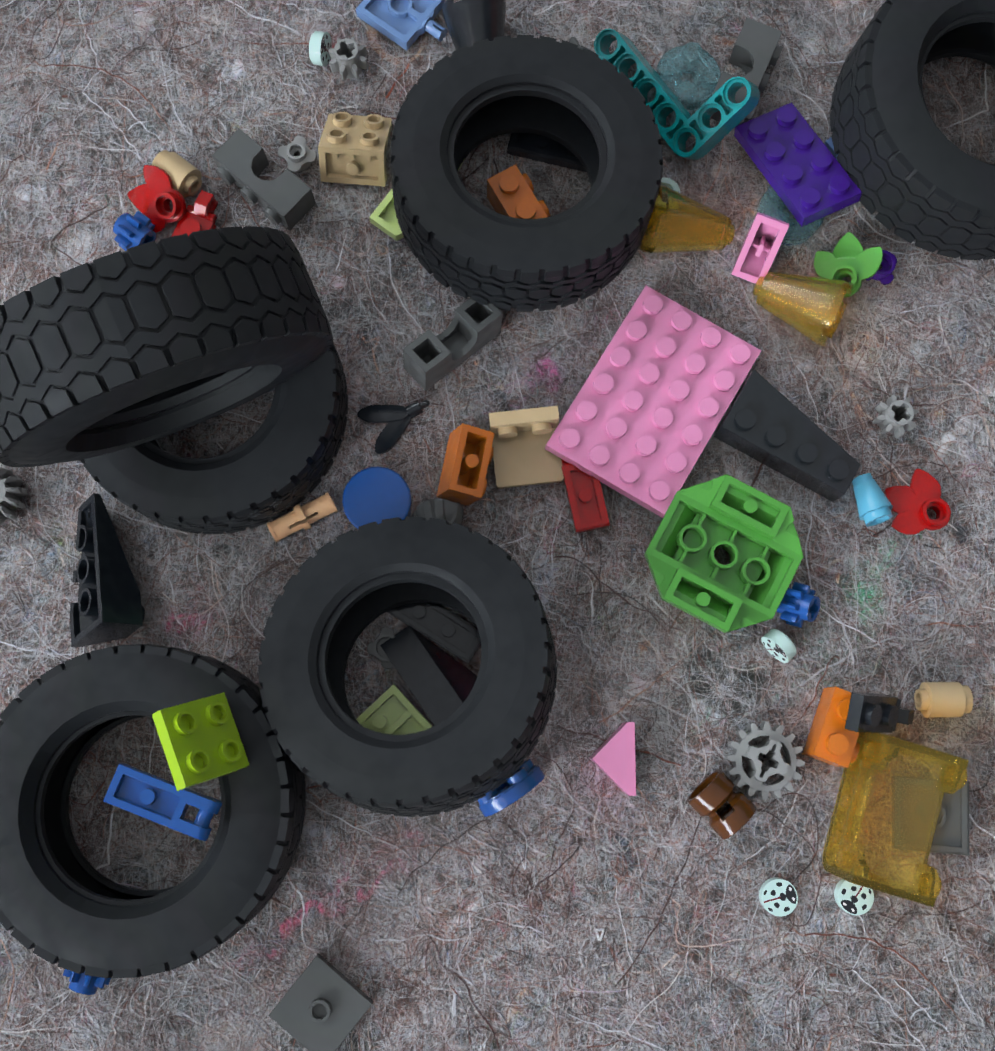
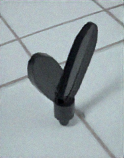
(397, 418)

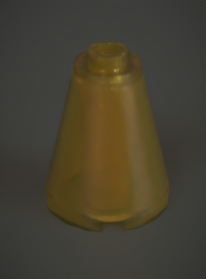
(685, 225)
(804, 302)

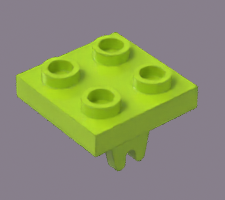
(200, 740)

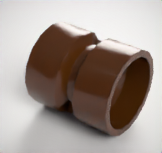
(712, 794)

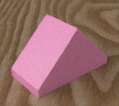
(760, 247)
(618, 758)

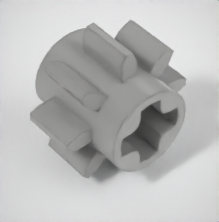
(348, 58)
(904, 413)

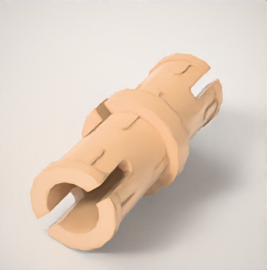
(302, 517)

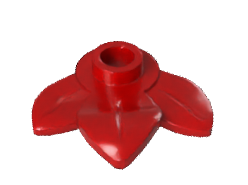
(155, 197)
(912, 504)

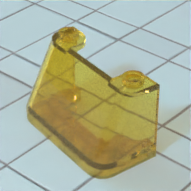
(890, 816)

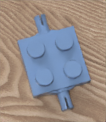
(403, 19)

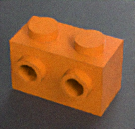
(514, 196)
(466, 465)
(827, 737)

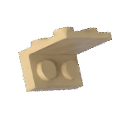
(354, 149)
(520, 447)

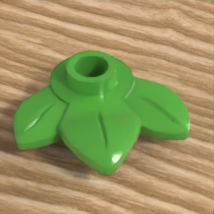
(850, 261)

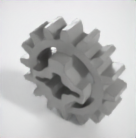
(771, 748)

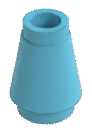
(871, 501)

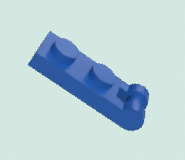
(161, 802)

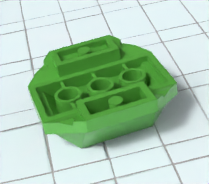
(752, 530)

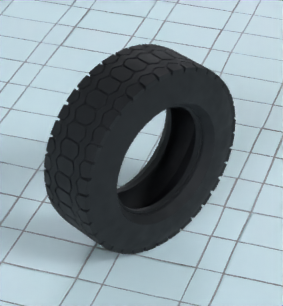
(892, 142)
(153, 342)
(50, 887)

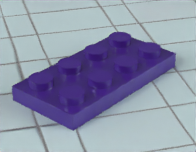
(797, 164)

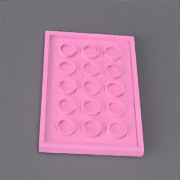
(653, 401)

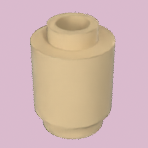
(183, 174)
(943, 699)

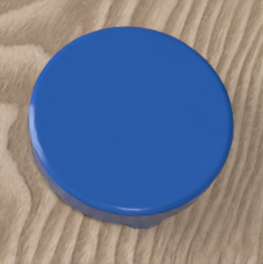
(376, 496)
(515, 787)

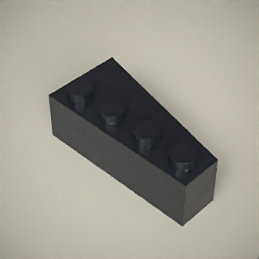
(786, 440)

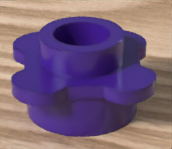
(888, 265)

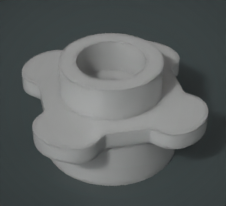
(301, 162)

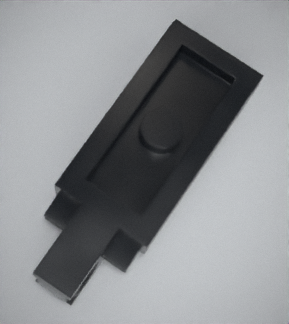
(876, 713)

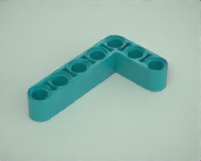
(666, 102)

